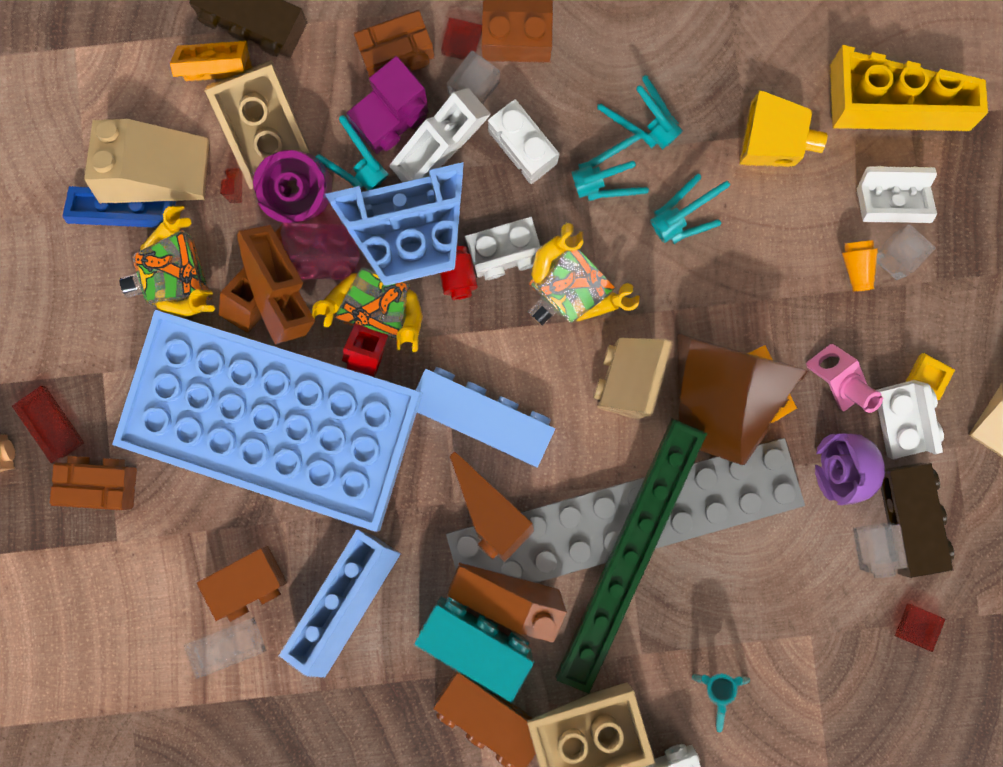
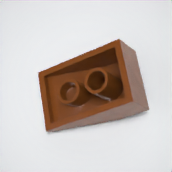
(517, 30)

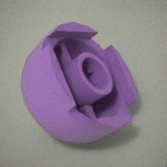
(850, 468)

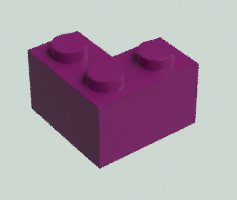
(391, 107)

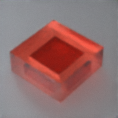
(461, 38)
(920, 627)

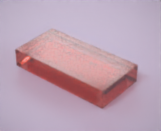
(48, 424)

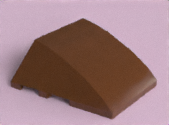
(730, 395)

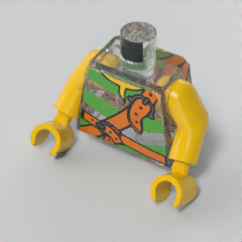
(170, 270)
(572, 283)
(369, 303)

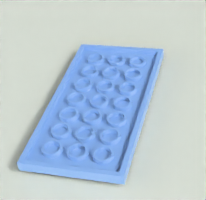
(268, 420)

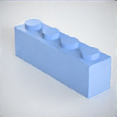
(483, 418)
(339, 605)

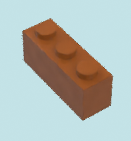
(487, 720)

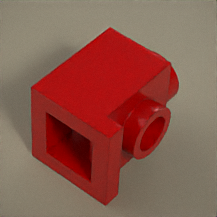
(364, 350)

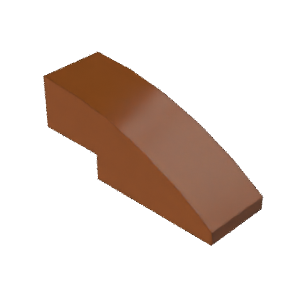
(274, 284)

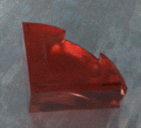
(232, 186)

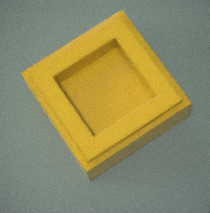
(931, 372)

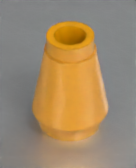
(860, 263)

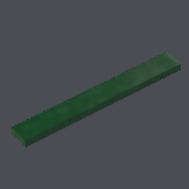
(630, 555)

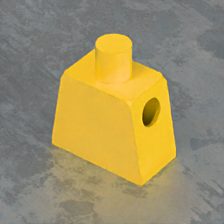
(779, 133)

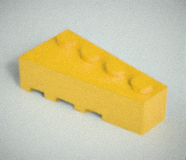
(901, 96)

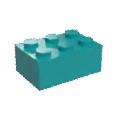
(476, 647)

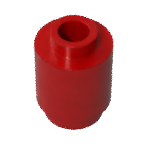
(462, 279)

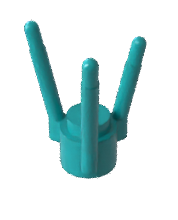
(663, 128)
(368, 170)
(590, 179)
(669, 222)
(721, 691)

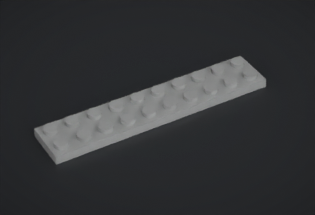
(586, 527)

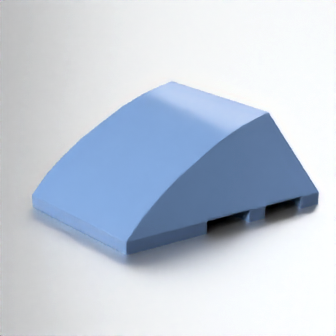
(405, 226)

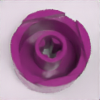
(273, 191)

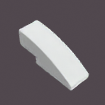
(440, 136)

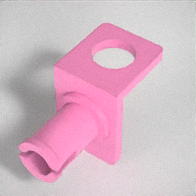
(846, 380)

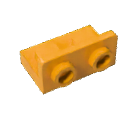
(210, 60)

